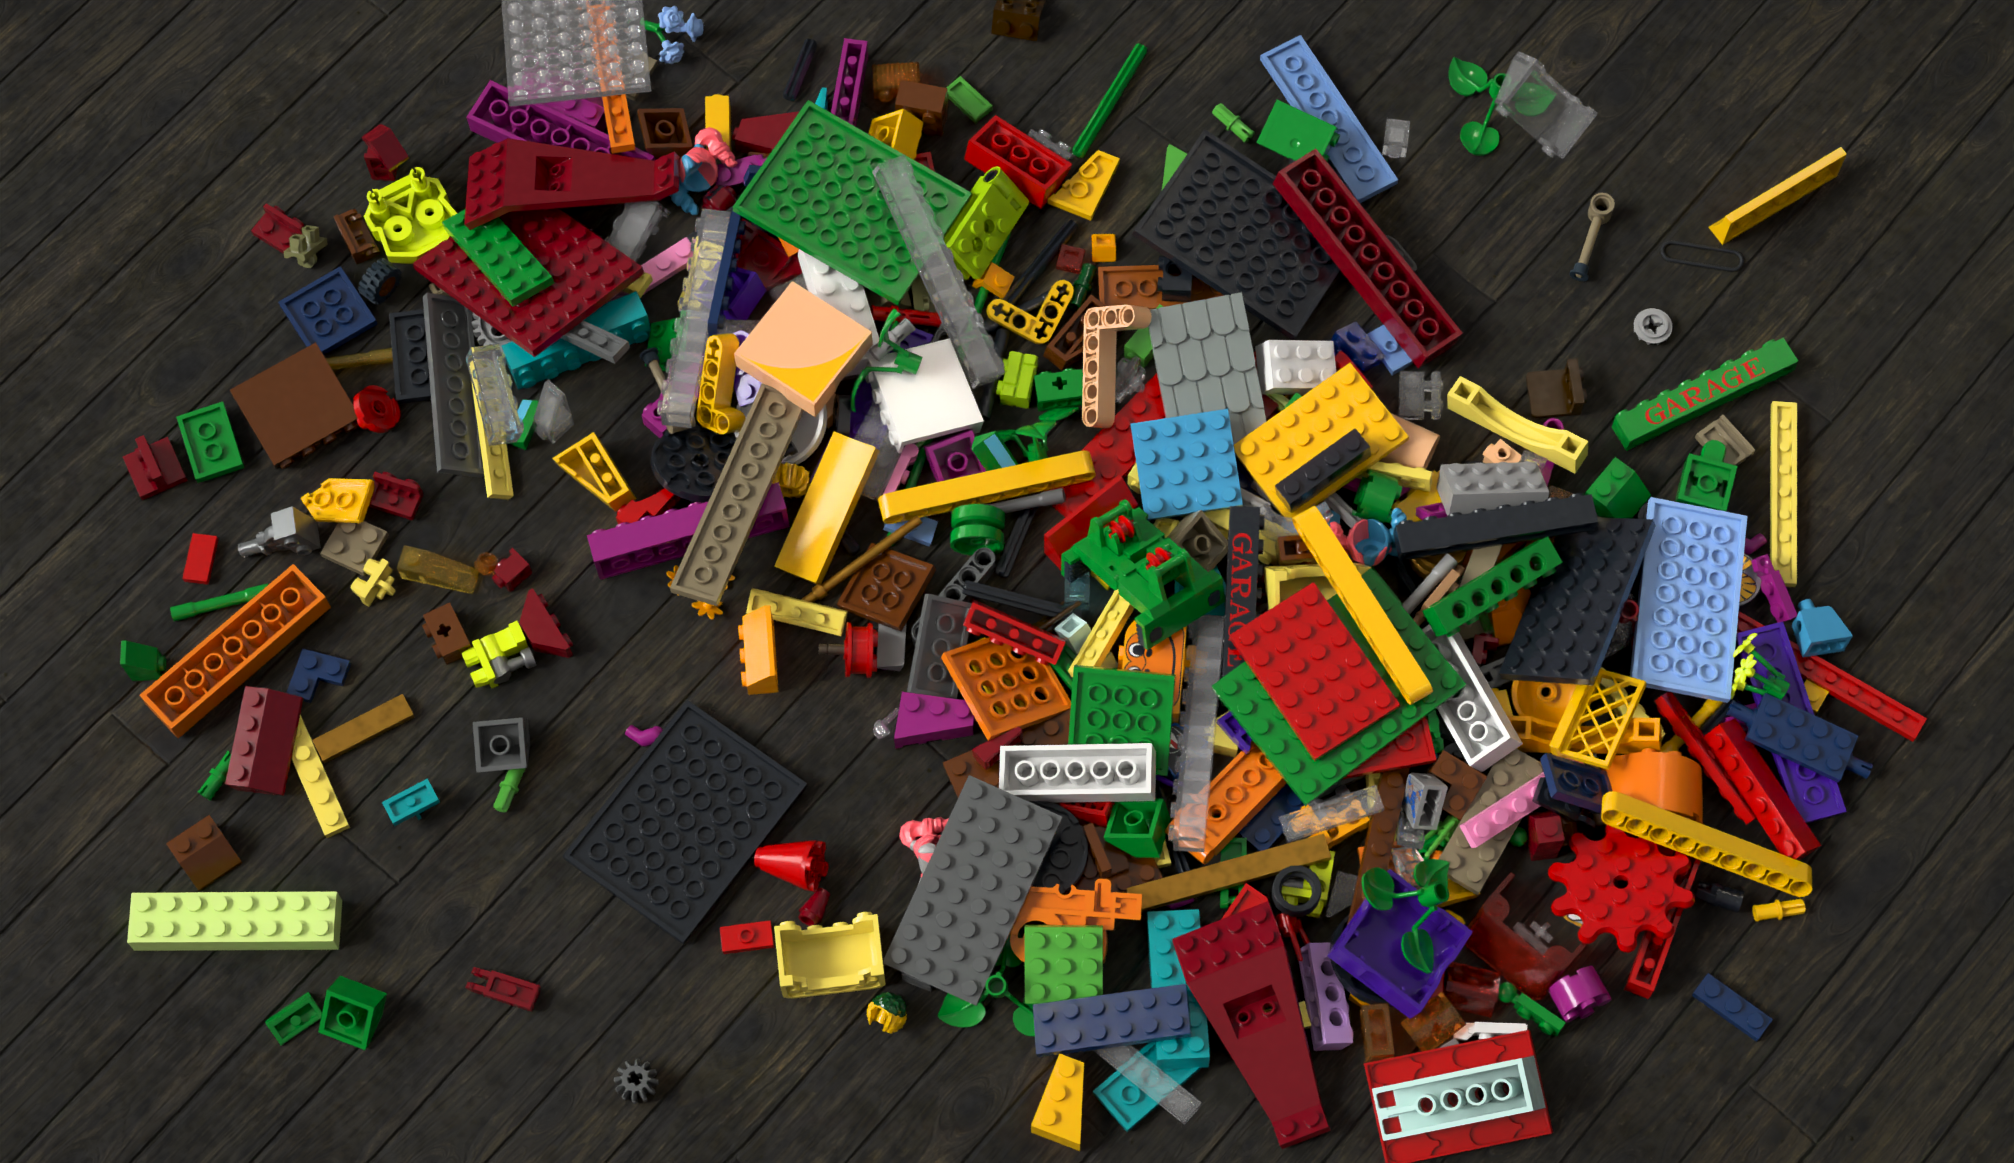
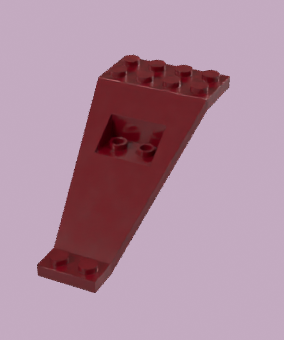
(546, 176)
(1238, 972)

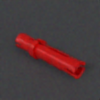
(924, 317)

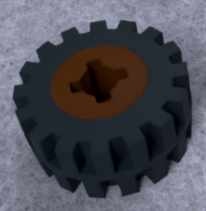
(380, 281)

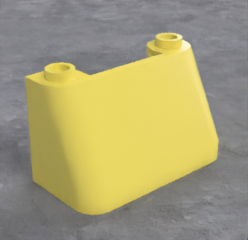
(1289, 579)

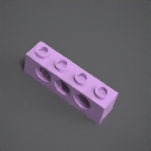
(1320, 1008)

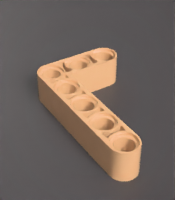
(1100, 358)

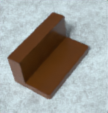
(1106, 856)

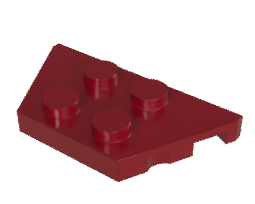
(767, 258)

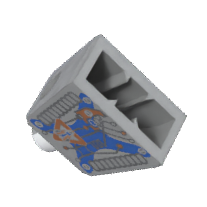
(1423, 800)

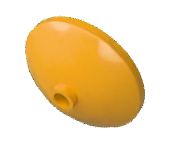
(1530, 702)

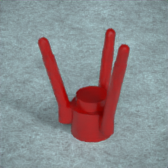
(1289, 927)

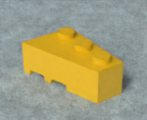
(1061, 1105)

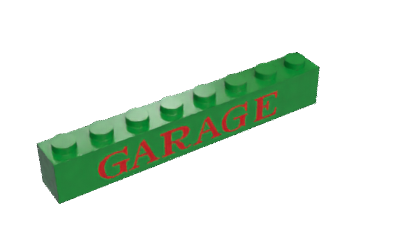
(1704, 393)

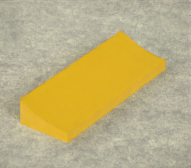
(1779, 197)
(827, 508)

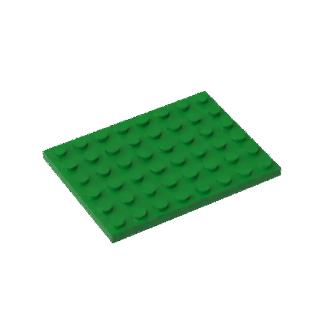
(827, 203)
(1278, 742)

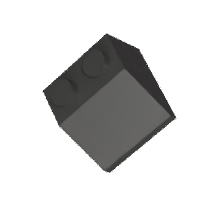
(501, 744)

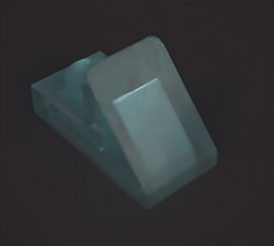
(1078, 591)

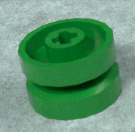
(977, 528)

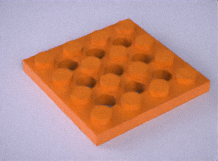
(1003, 696)

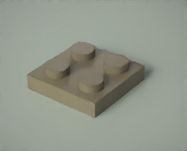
(354, 544)

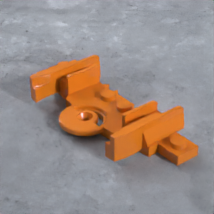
(1076, 908)

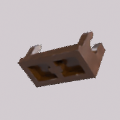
(356, 236)

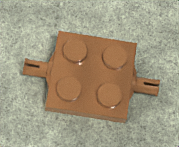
(1447, 586)

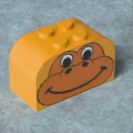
(1162, 658)

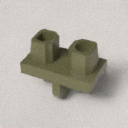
(306, 246)

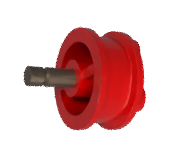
(856, 650)

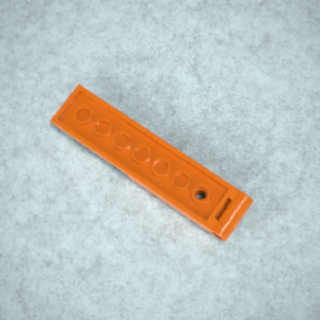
(1237, 797)

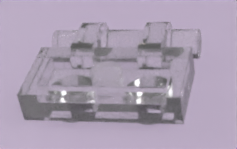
(1412, 395)

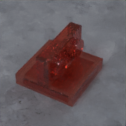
(1472, 988)

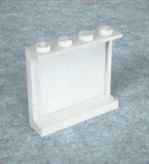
(926, 403)

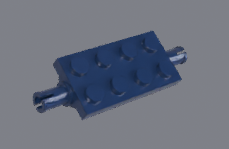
(1800, 737)

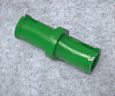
(216, 779)

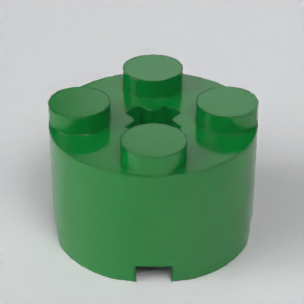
(1376, 496)

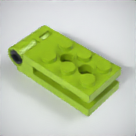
(985, 222)

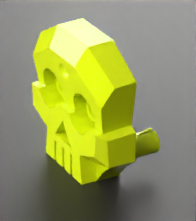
(406, 207)

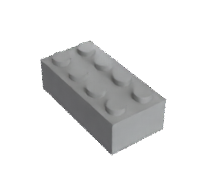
(1489, 485)

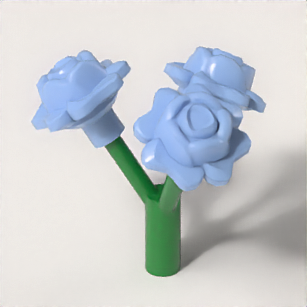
(672, 21)

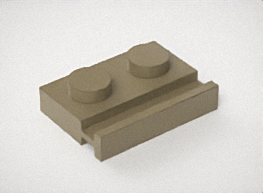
(1736, 445)

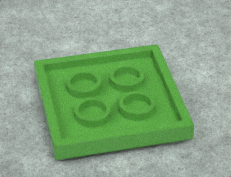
(1063, 962)

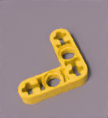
(1033, 322)

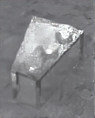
(635, 227)

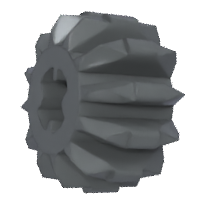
(645, 1077)

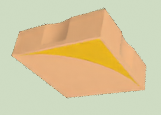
(803, 348)

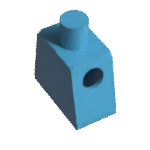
(1819, 630)

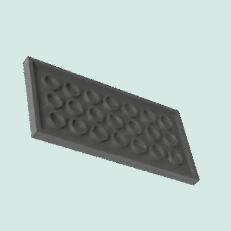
(972, 890)

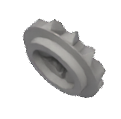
(1657, 318)

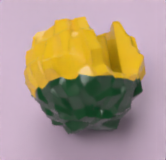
(888, 1010)

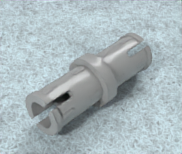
(896, 335)

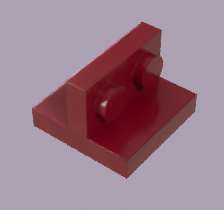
(154, 467)

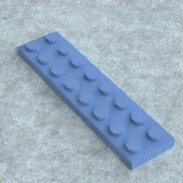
(1313, 92)

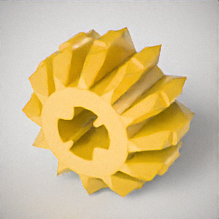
(792, 480)

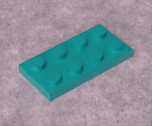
(1126, 1100)

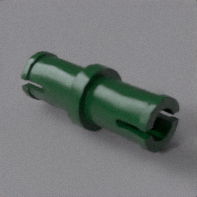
(1082, 286)

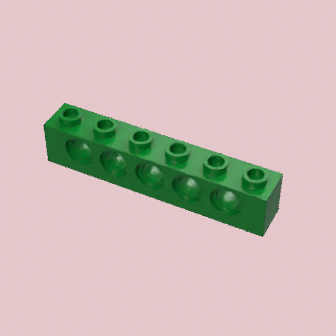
(1441, 615)

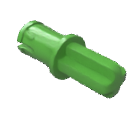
(1233, 123)
(508, 789)

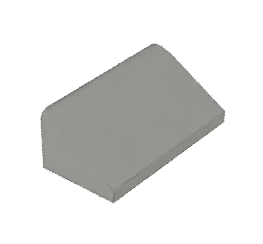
(890, 648)

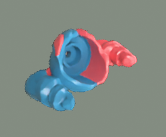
(699, 167)
(1369, 539)

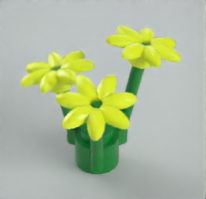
(1774, 686)

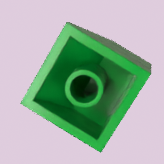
(1618, 491)
(1138, 827)
(352, 1012)

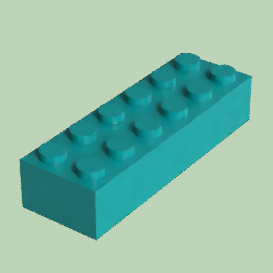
(621, 317)
(1166, 971)

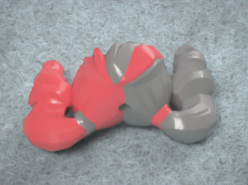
(926, 844)

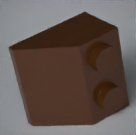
(665, 131)
(204, 853)

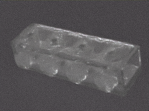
(494, 394)

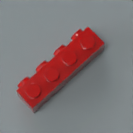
(1013, 632)

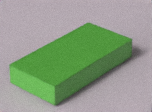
(968, 100)

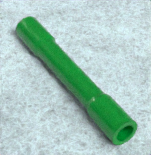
(194, 608)

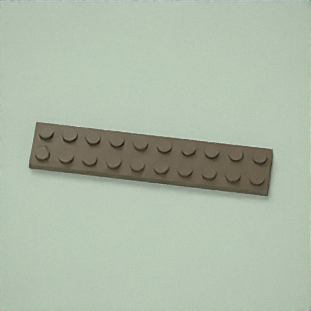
(737, 497)

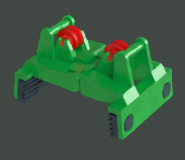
(1144, 572)

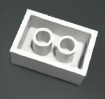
(1294, 365)

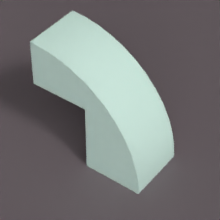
(1075, 633)

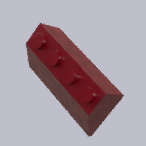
(264, 741)

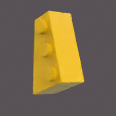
(596, 471)

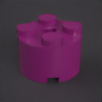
(1579, 994)

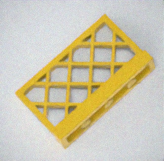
(1576, 715)

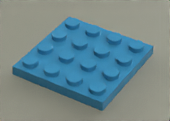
(1186, 464)

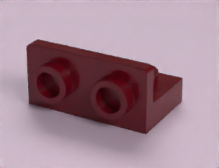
(276, 228)

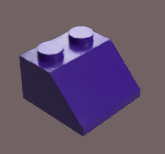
(745, 295)

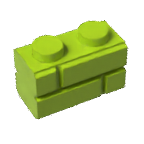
(1018, 379)

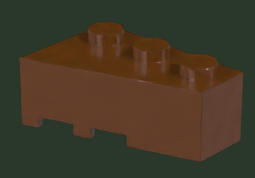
(1068, 343)

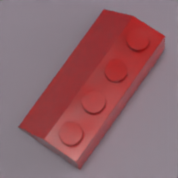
(1024, 160)
(1077, 524)

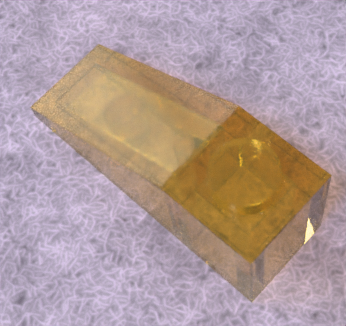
(436, 570)

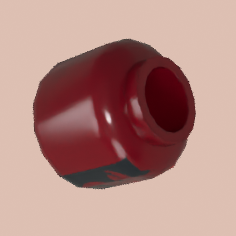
(719, 198)

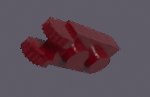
(506, 989)

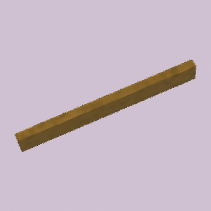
(1231, 872)

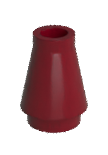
(813, 910)

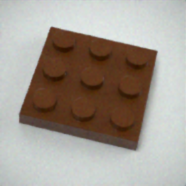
(887, 588)

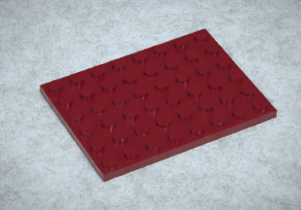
(582, 265)

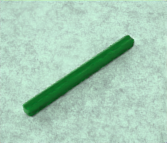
(1109, 100)

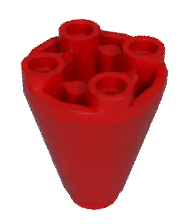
(794, 862)

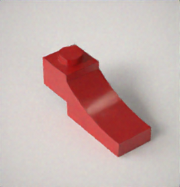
(653, 506)

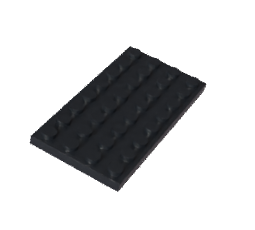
(1579, 605)

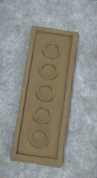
(1473, 866)

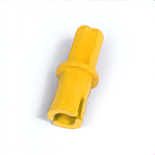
(1778, 909)

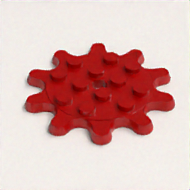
(1616, 910)

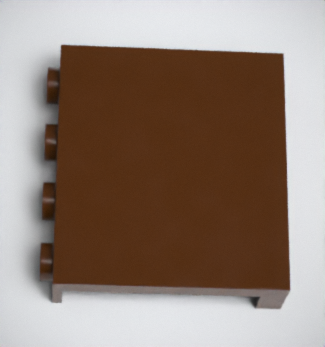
(296, 406)

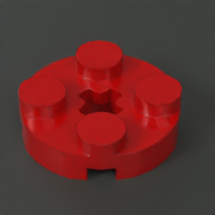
(366, 414)

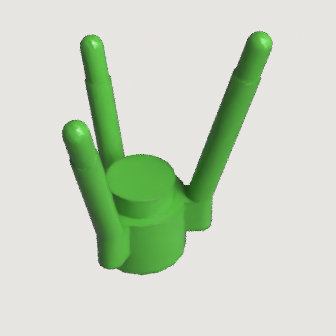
(1445, 830)

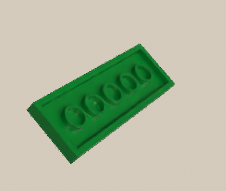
(500, 257)

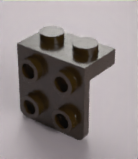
(1017, 18)
(1557, 391)

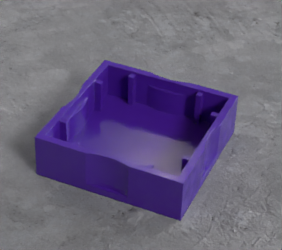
(1374, 954)

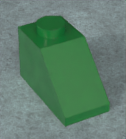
(141, 661)

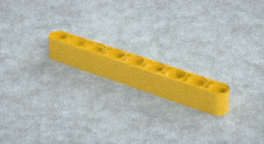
(986, 487)
(1362, 605)
(1706, 844)

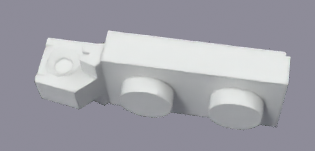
(1487, 1030)

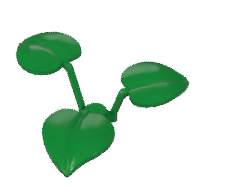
(1465, 80)
(905, 359)
(1036, 450)
(1433, 878)
(964, 1015)

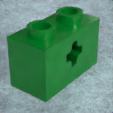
(1047, 391)

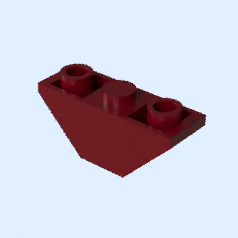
(542, 628)

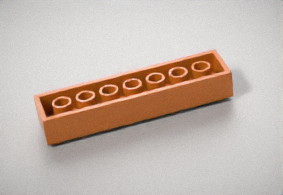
(235, 651)

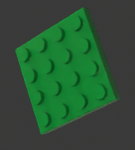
(1123, 709)

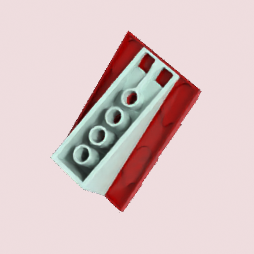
(1435, 1104)

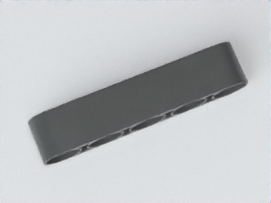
(971, 569)

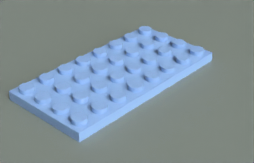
(1689, 600)

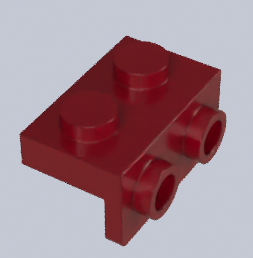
(396, 495)

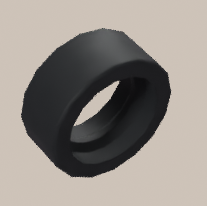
(1298, 910)

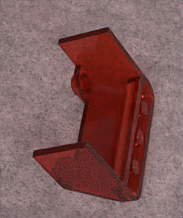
(1511, 954)

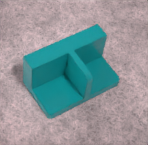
(411, 802)

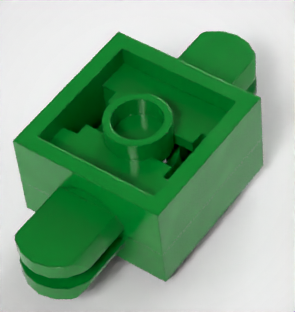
(1706, 478)

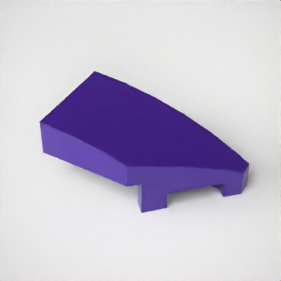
(1235, 732)

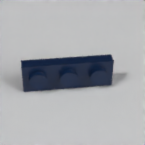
(1732, 1007)

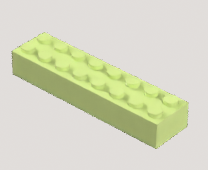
(235, 921)

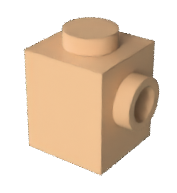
(1500, 453)

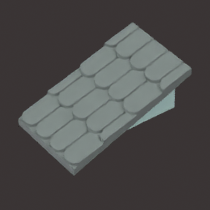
(1208, 361)

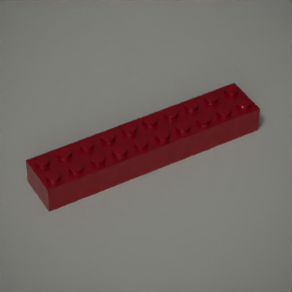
(1367, 258)

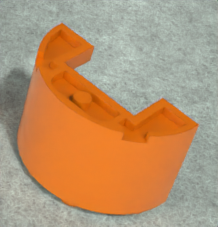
(1660, 780)

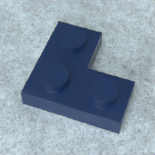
(314, 668)

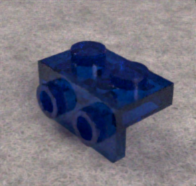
(1357, 347)

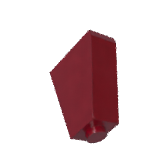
(762, 132)
(1544, 834)

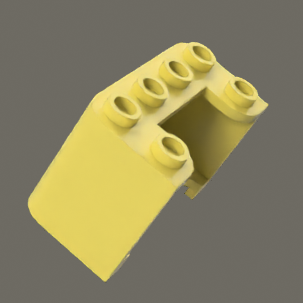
(830, 957)

